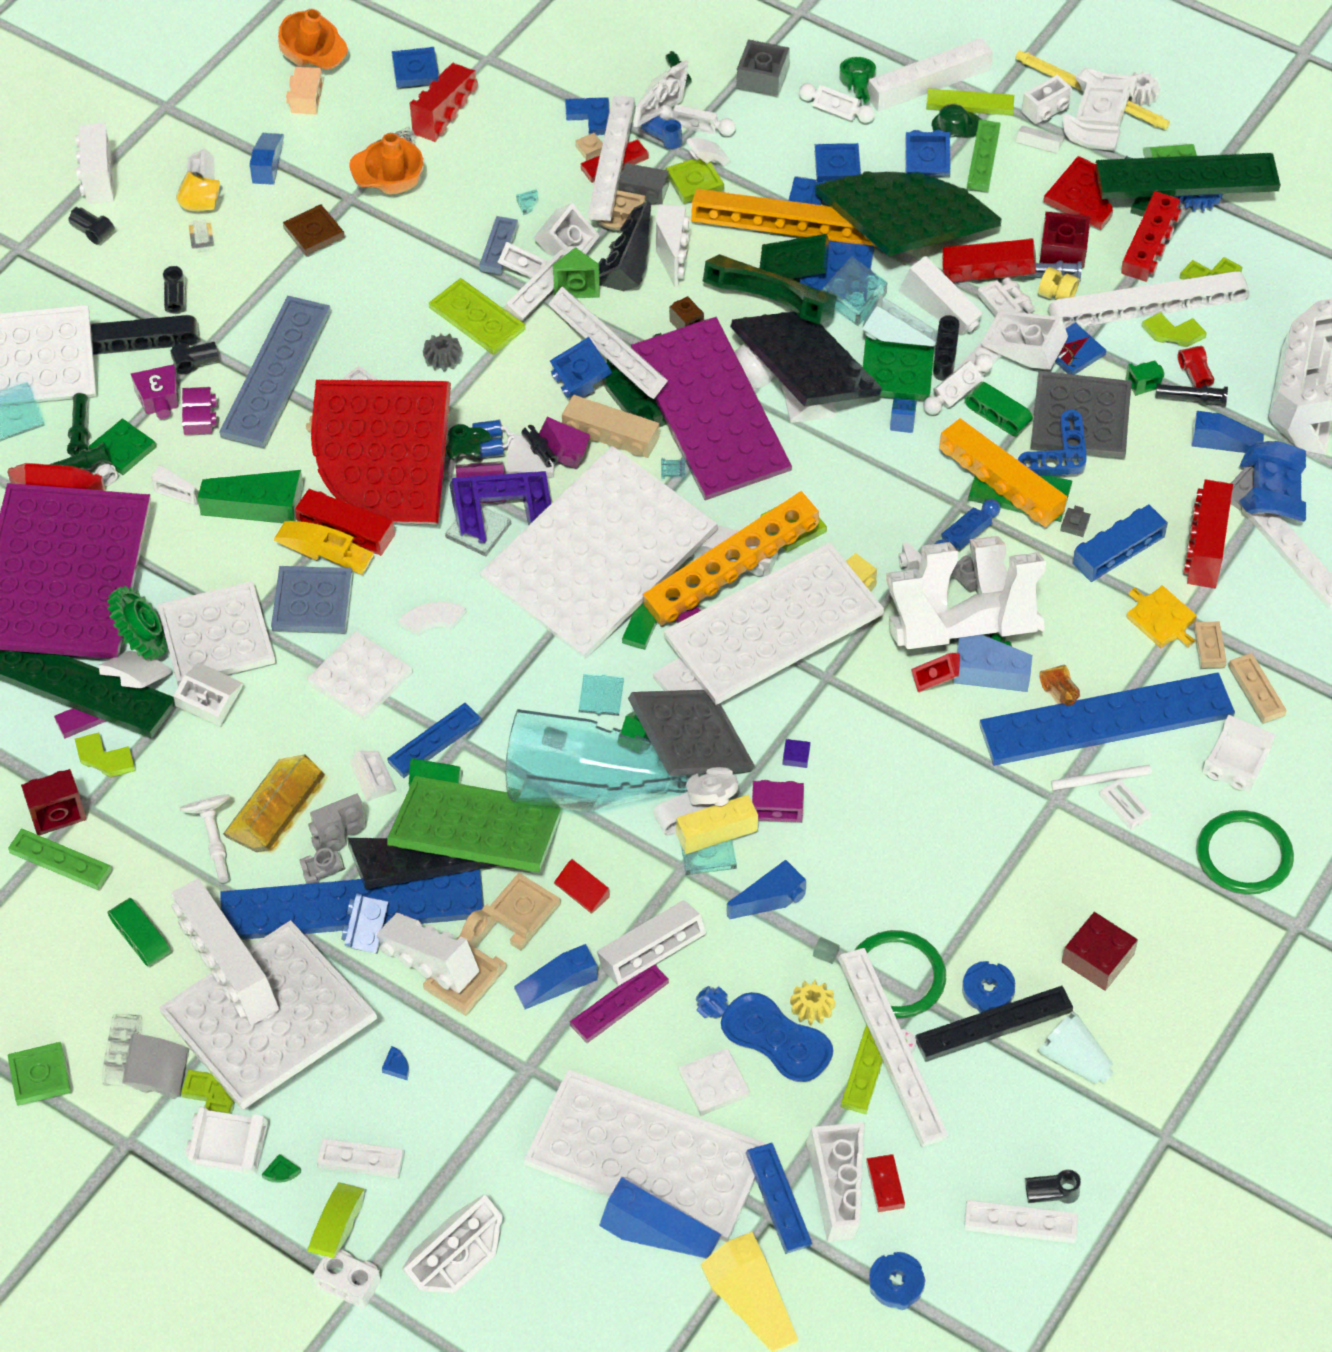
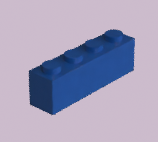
(1119, 542)

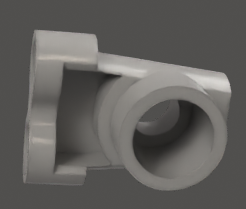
(965, 572)
(322, 864)

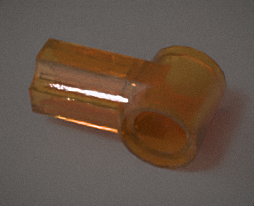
(1060, 684)

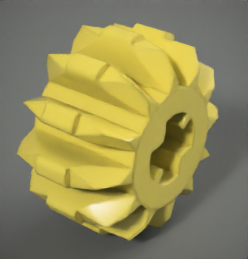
(812, 1002)

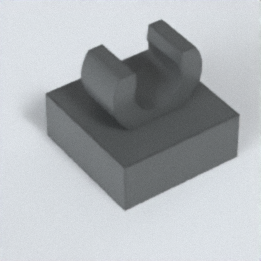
(1075, 521)

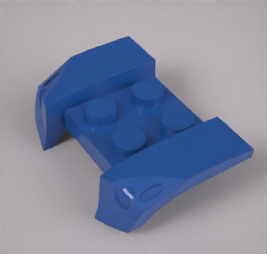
(1275, 479)

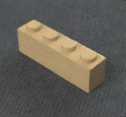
(612, 426)

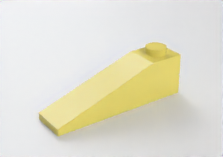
(745, 1283)

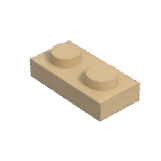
(1210, 644)

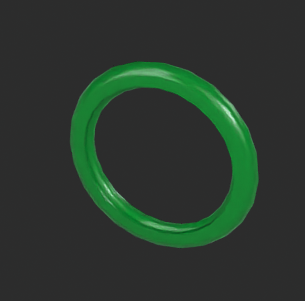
(1232, 885)
(932, 954)

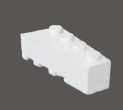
(429, 952)
(837, 1174)

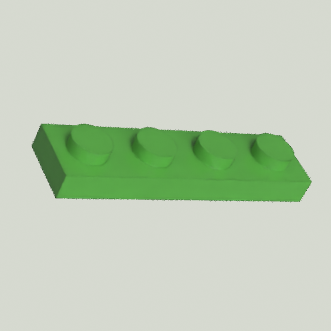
(983, 155)
(59, 859)

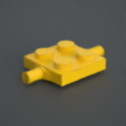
(1161, 616)

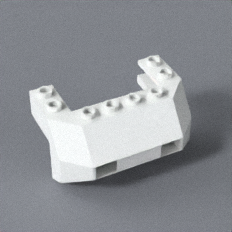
(1304, 380)

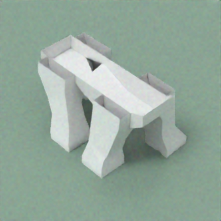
(1003, 601)

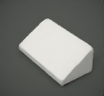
(1039, 139)
(202, 162)
(521, 260)
(371, 774)

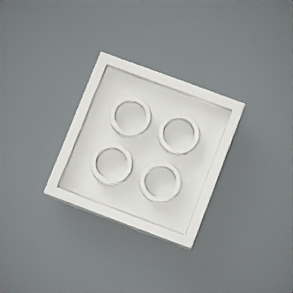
(359, 675)

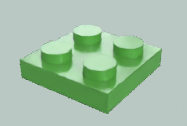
(39, 1073)

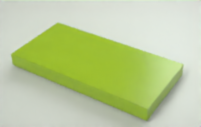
(477, 316)

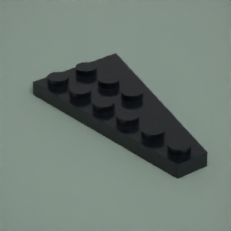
(389, 865)

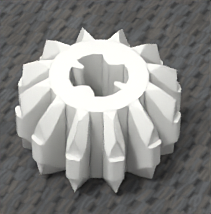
(1146, 89)

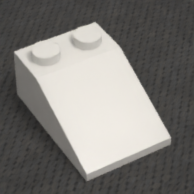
(1027, 338)

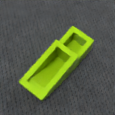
(336, 1220)

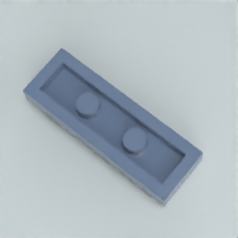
(502, 232)

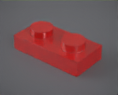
(885, 1183)

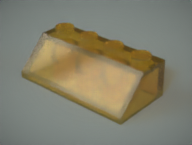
(275, 803)

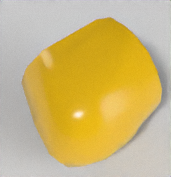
(197, 192)

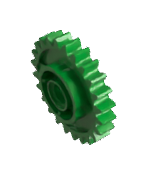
(137, 623)

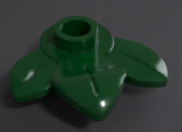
(468, 442)

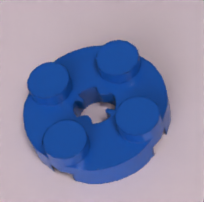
(991, 974)
(901, 1295)

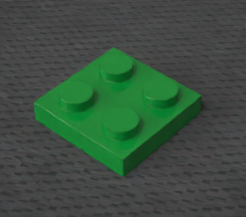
(125, 445)

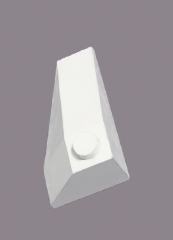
(663, 89)

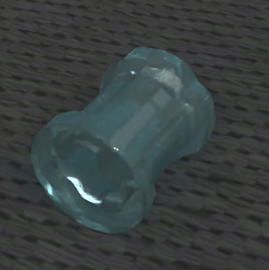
(673, 468)

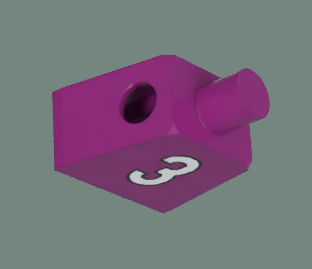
(157, 390)

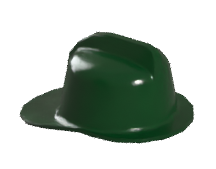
(957, 121)

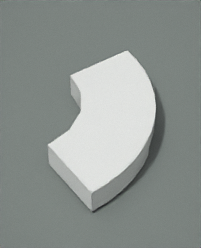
(432, 615)

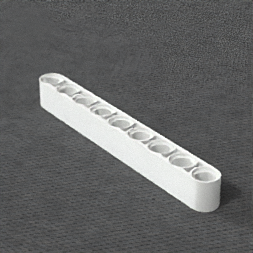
(1151, 299)

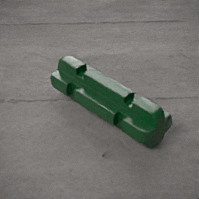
(673, 59)

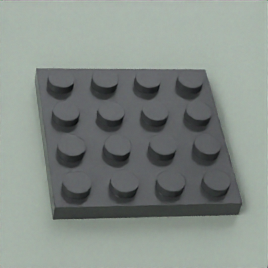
(1099, 400)
(690, 732)

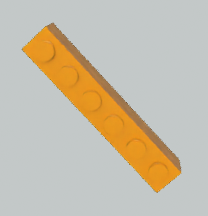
(1002, 472)

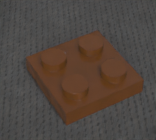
(313, 229)

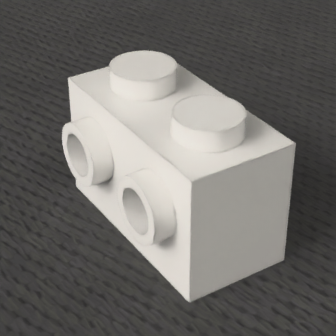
(1046, 99)

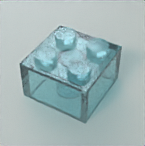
(855, 290)

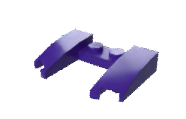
(470, 491)

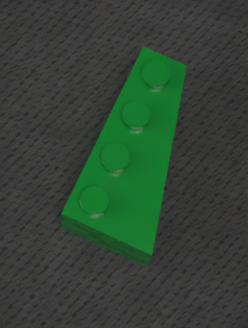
(253, 496)

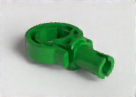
(857, 79)

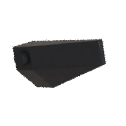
(628, 252)

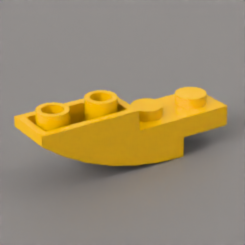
(323, 541)

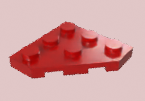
(1079, 193)

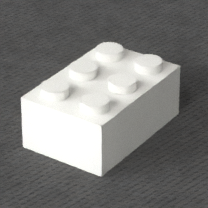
(95, 163)

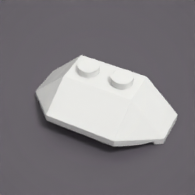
(456, 1248)

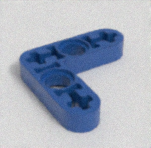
(1068, 453)

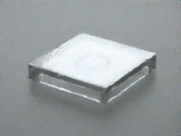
(494, 526)

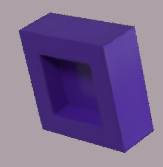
(796, 753)

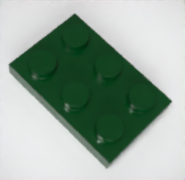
(796, 256)

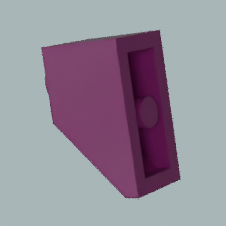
(565, 441)

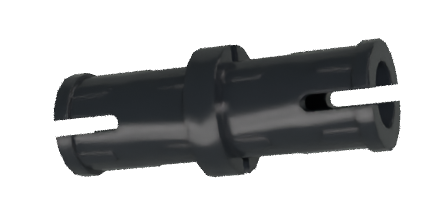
(539, 446)

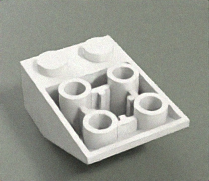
(672, 239)

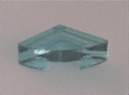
(527, 201)

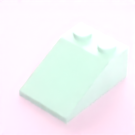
(895, 324)

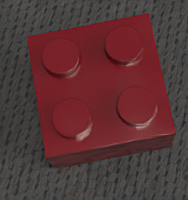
(1064, 238)
(53, 802)
(1099, 951)

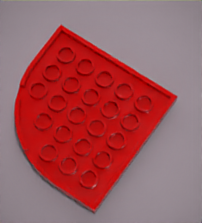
(383, 444)

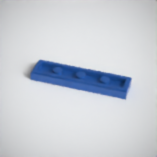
(435, 738)
(778, 1198)

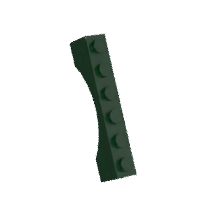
(804, 300)

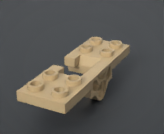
(519, 907)

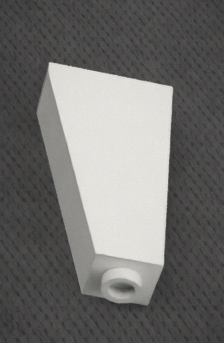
(939, 296)

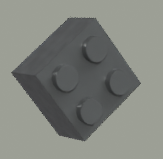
(763, 67)

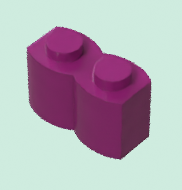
(198, 410)

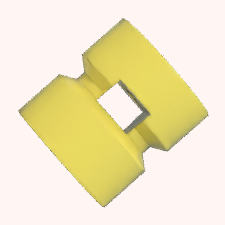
(1056, 285)

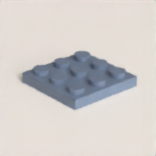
(312, 599)

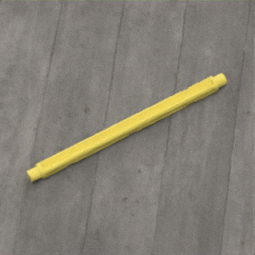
(1051, 70)

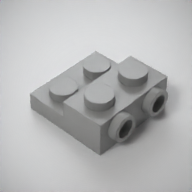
(335, 821)

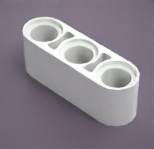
(669, 810)

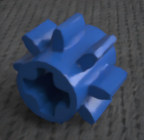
(711, 1002)

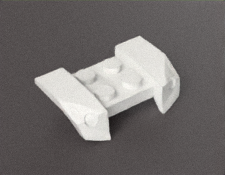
(1100, 109)

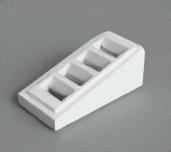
(173, 486)

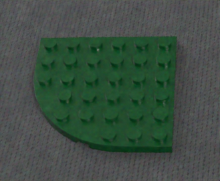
(906, 209)

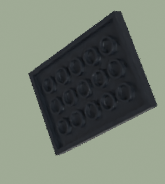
(805, 358)

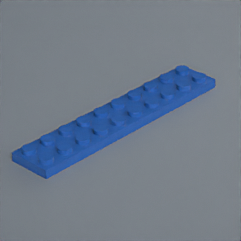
(1106, 718)
(325, 905)

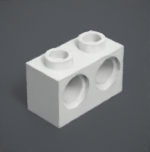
(342, 1283)

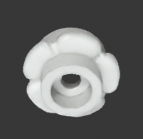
(108, 473)

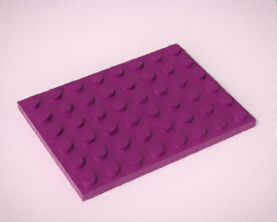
(61, 564)

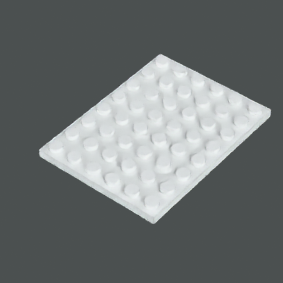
(598, 551)

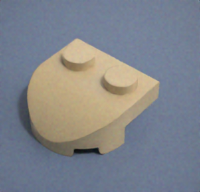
(622, 208)

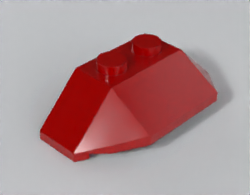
(55, 476)

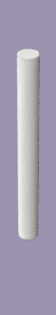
(1101, 777)

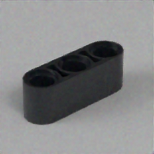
(946, 347)

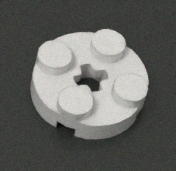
(712, 787)

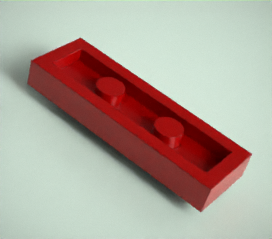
(634, 154)

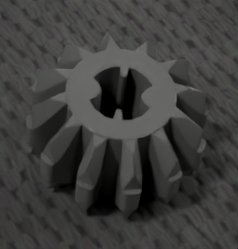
(442, 352)

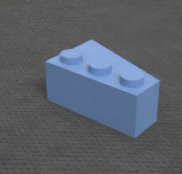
(992, 664)

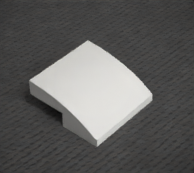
(134, 669)

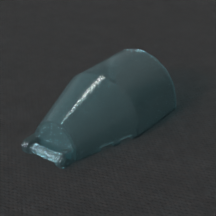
(581, 765)

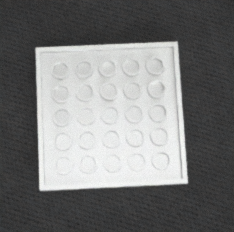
(313, 1017)

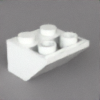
(207, 693)

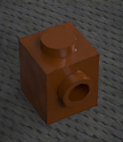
(685, 313)

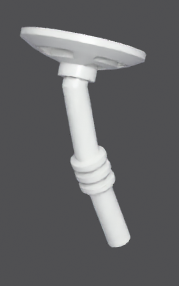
(206, 808)

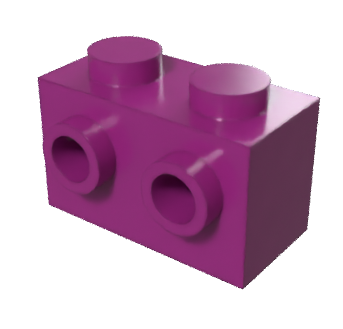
(778, 800)

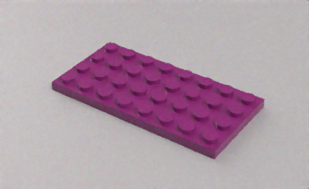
(713, 409)

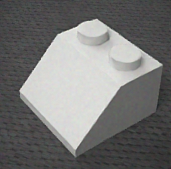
(565, 231)

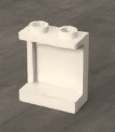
(1239, 754)
(226, 1141)

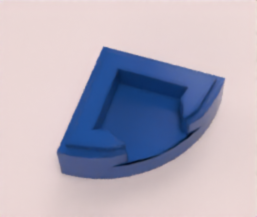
(396, 1064)

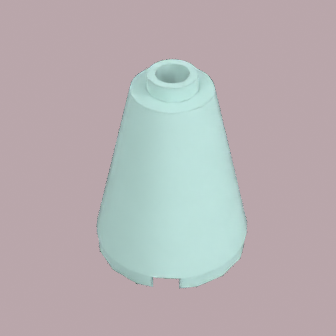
(1077, 1050)

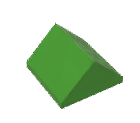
(577, 274)

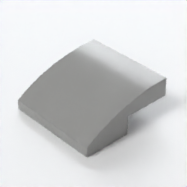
(154, 1065)

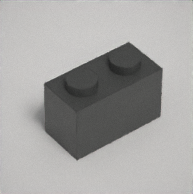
(645, 181)

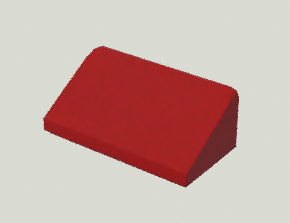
(936, 671)
(582, 886)

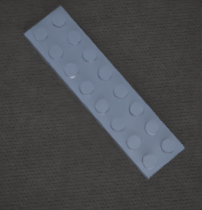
(275, 371)

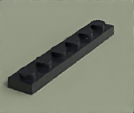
(993, 1023)

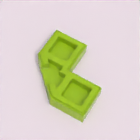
(1196, 270)
(1163, 330)
(109, 763)
(206, 1088)

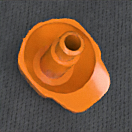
(311, 40)
(388, 165)

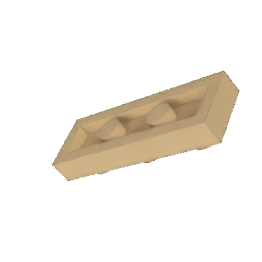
(1257, 688)

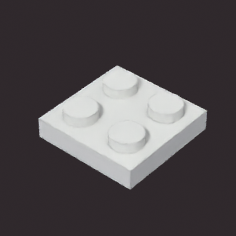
(714, 1082)

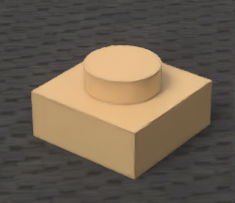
(589, 146)

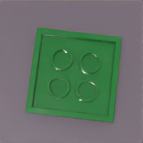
(899, 368)

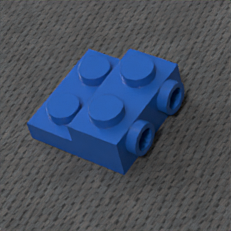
(927, 152)
(579, 368)

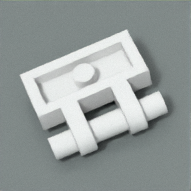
(999, 297)

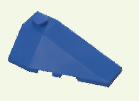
(649, 1220)

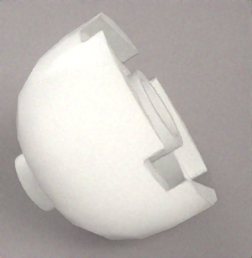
(755, 370)

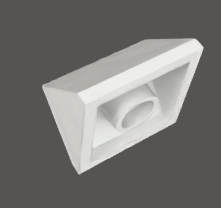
(799, 413)

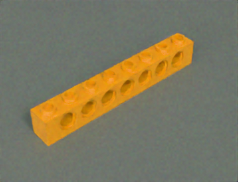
(736, 546)

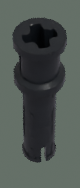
(1203, 395)

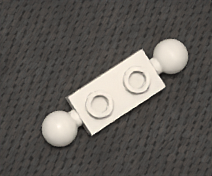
(836, 102)
(698, 119)
(958, 384)

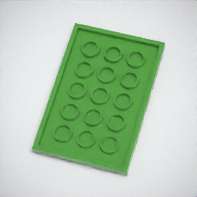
(473, 824)

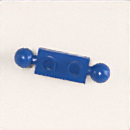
(970, 524)

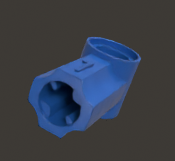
(666, 130)

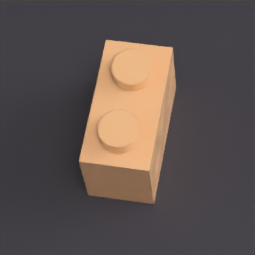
(305, 90)

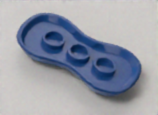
(793, 1048)

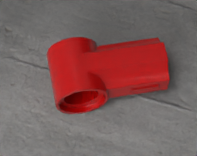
(1195, 363)

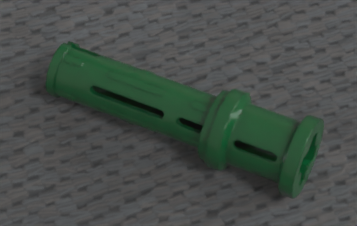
(78, 432)
(87, 458)

